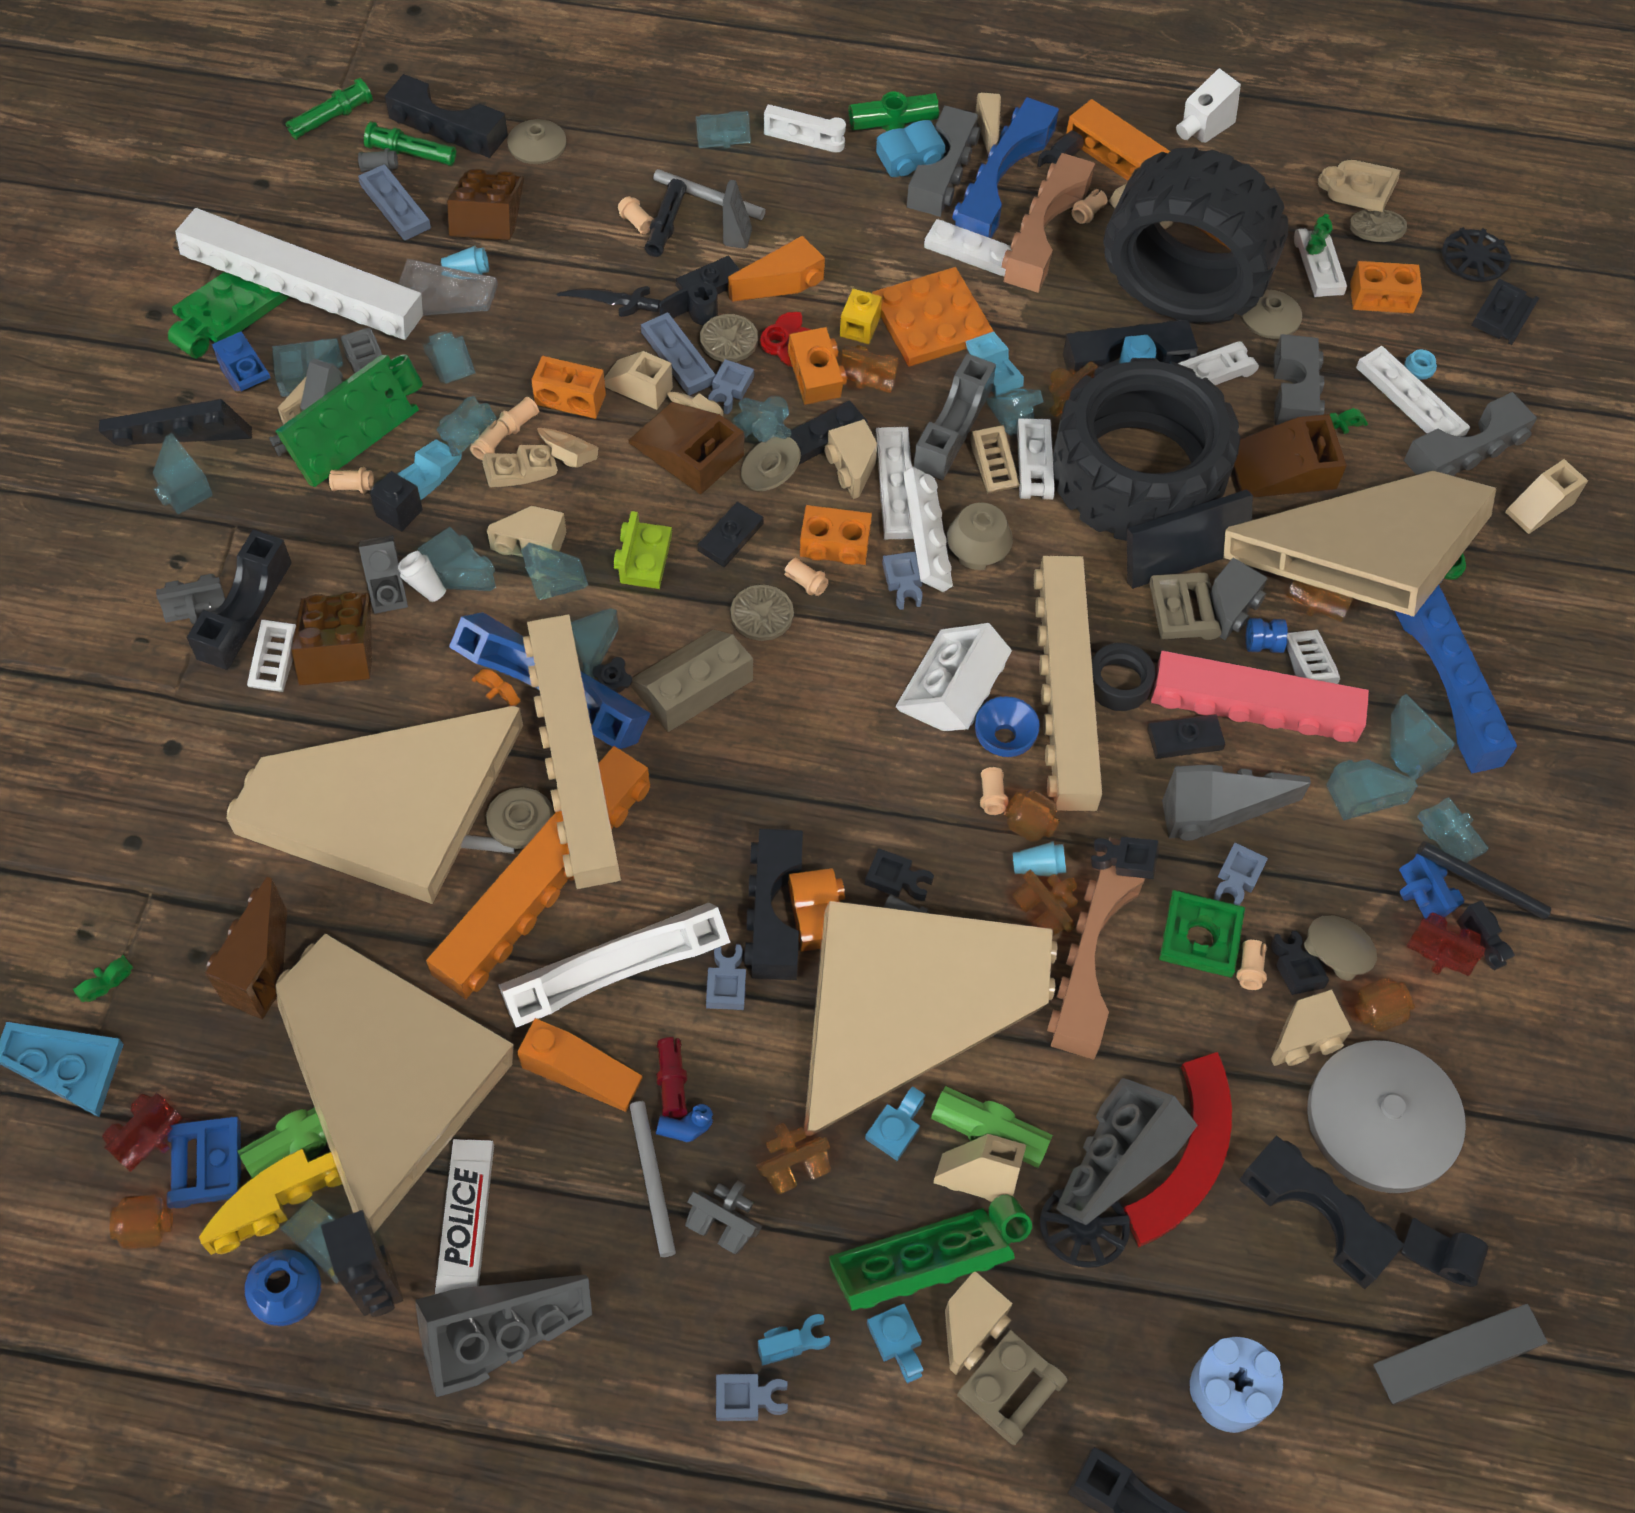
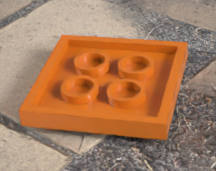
(932, 316)

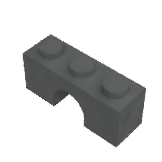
(1299, 362)

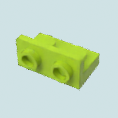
(642, 553)

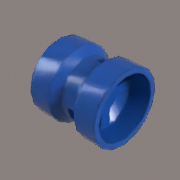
(1266, 635)

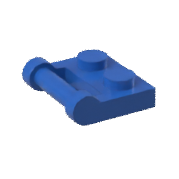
(216, 1161)

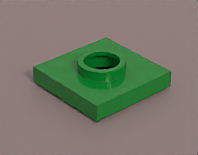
(1218, 917)

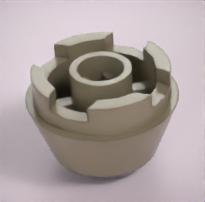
(980, 536)

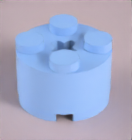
(1256, 1373)

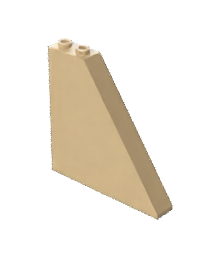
(1371, 544)
(380, 802)
(910, 995)
(383, 1069)

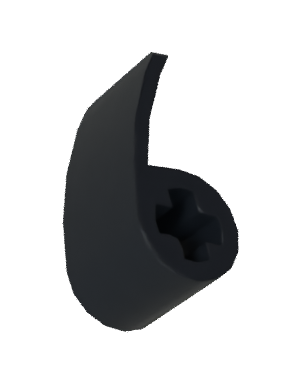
(698, 300)
(1453, 1258)

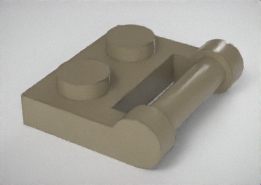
(1175, 610)
(1000, 1378)

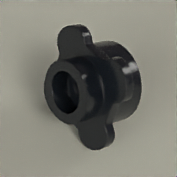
(617, 666)

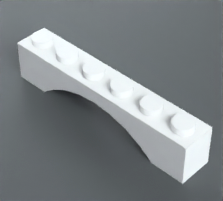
(576, 976)

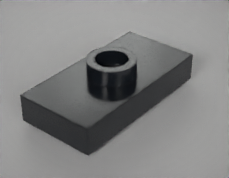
(713, 273)
(730, 534)
(1186, 736)

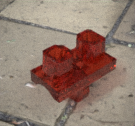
(1446, 948)
(143, 1132)

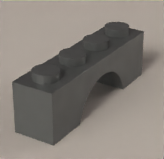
(934, 183)
(1501, 426)
(944, 438)

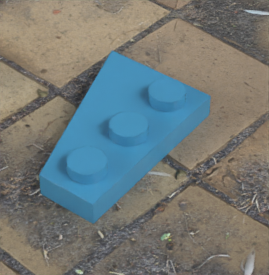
(62, 1061)

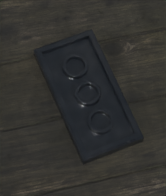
(1184, 538)

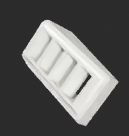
(268, 630)
(1325, 662)

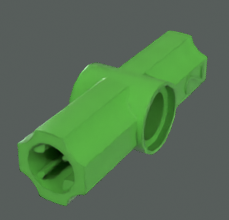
(992, 1118)
(293, 1132)

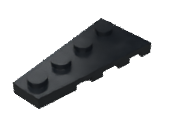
(188, 423)

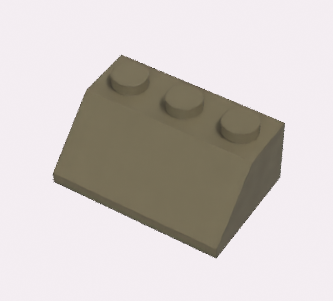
(694, 678)

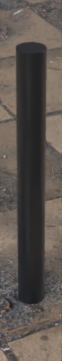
(1484, 880)

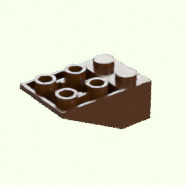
(485, 205)
(691, 444)
(1291, 458)
(333, 638)
(253, 954)

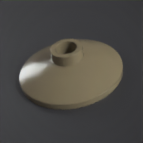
(536, 141)
(1274, 315)
(770, 463)

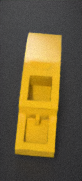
(259, 1203)

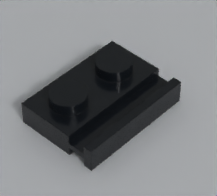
(1505, 311)

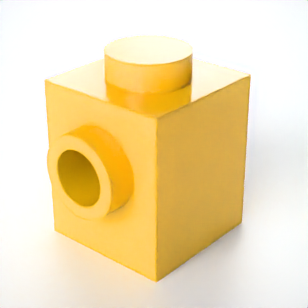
(860, 316)

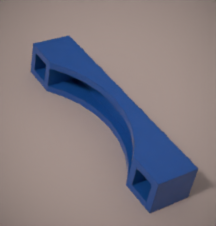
(1028, 133)
(502, 649)
(1477, 718)

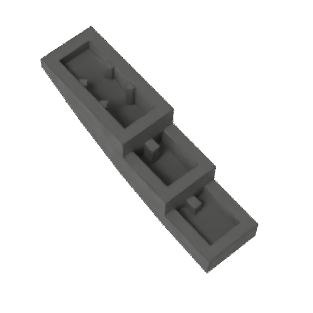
(1460, 1353)

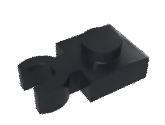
(1132, 857)
(893, 873)
(1485, 923)
(1298, 968)

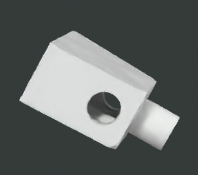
(1210, 108)

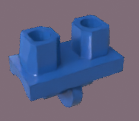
(1428, 887)

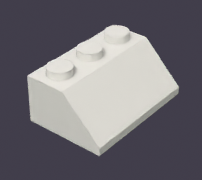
(955, 677)

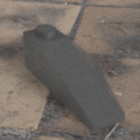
(1208, 800)
(1134, 1139)
(484, 1326)

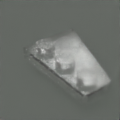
(448, 289)

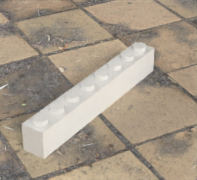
(300, 273)

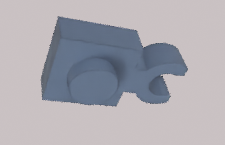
(730, 382)
(903, 575)
(1240, 872)
(726, 983)
(740, 1397)

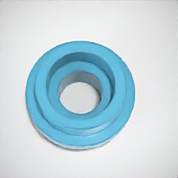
(1421, 364)

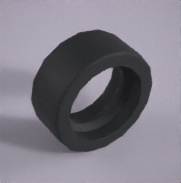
(1132, 657)

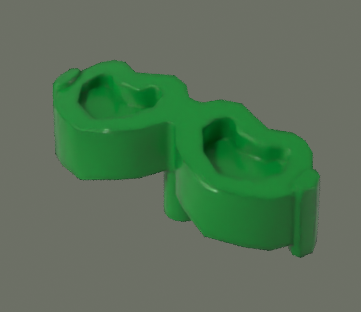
(1321, 231)
(1348, 418)
(111, 978)

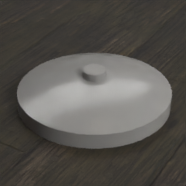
(1386, 1116)

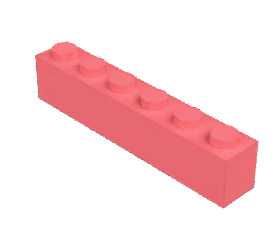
(1260, 697)

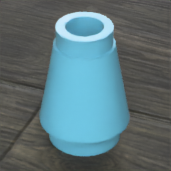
(468, 260)
(1041, 859)

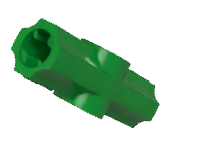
(893, 111)

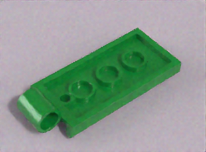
(220, 311)
(351, 417)
(931, 1254)

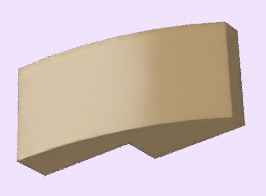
(526, 466)

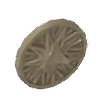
(1378, 225)
(729, 338)
(762, 612)
(518, 816)

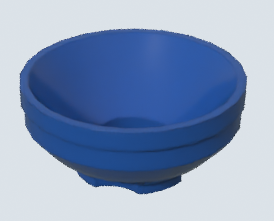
(1011, 715)
(295, 1300)

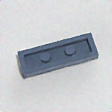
(394, 202)
(676, 348)

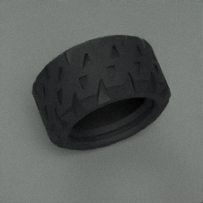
(1214, 195)
(1153, 398)

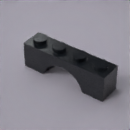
(474, 129)
(1172, 341)
(260, 569)
(774, 943)
(1361, 1242)
(361, 1264)
(1114, 1488)

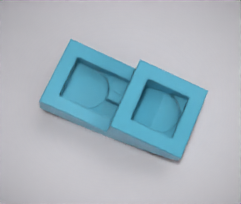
(994, 350)
(430, 467)

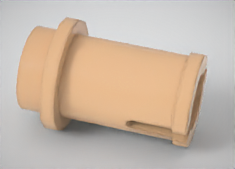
(631, 210)
(1084, 210)
(519, 415)
(489, 439)
(351, 480)
(812, 581)
(993, 791)
(1252, 966)

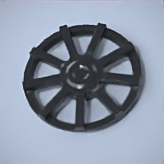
(1476, 255)
(1084, 1234)

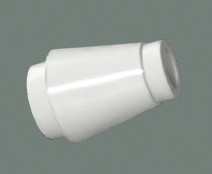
(421, 575)

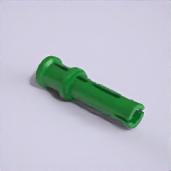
(340, 103)
(396, 140)

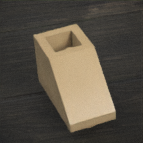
(641, 378)
(853, 453)
(1547, 496)
(528, 525)
(1311, 1027)
(982, 1167)
(971, 1317)

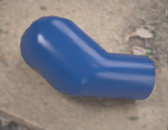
(688, 1127)

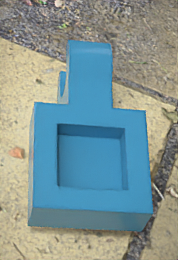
(894, 1127)
(897, 1337)
(784, 1344)

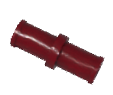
(671, 1077)

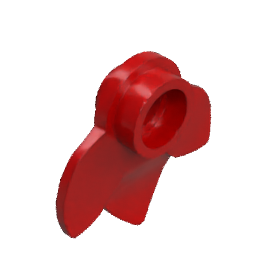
(785, 325)

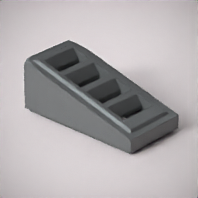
(736, 221)
(359, 345)

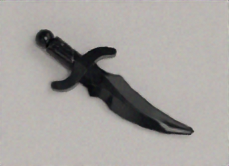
(633, 302)

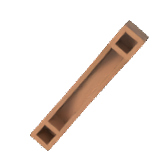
(1031, 253)
(1083, 1012)

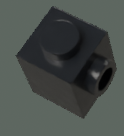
(396, 500)

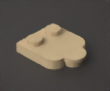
(1359, 184)

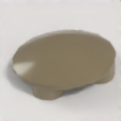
(1341, 946)

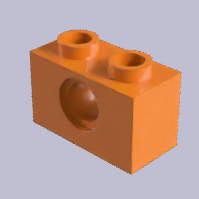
(815, 382)

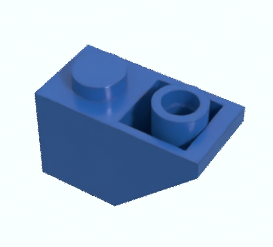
(239, 362)

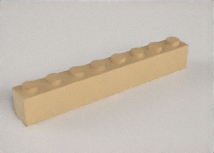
(1068, 684)
(573, 753)

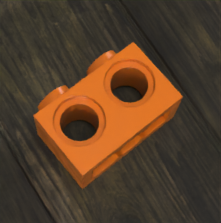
(1386, 287)
(568, 387)
(836, 529)

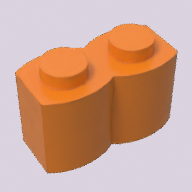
(809, 898)

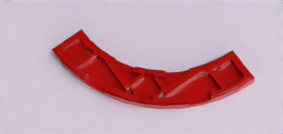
(1202, 1156)

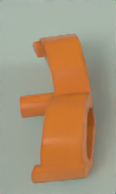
(493, 681)

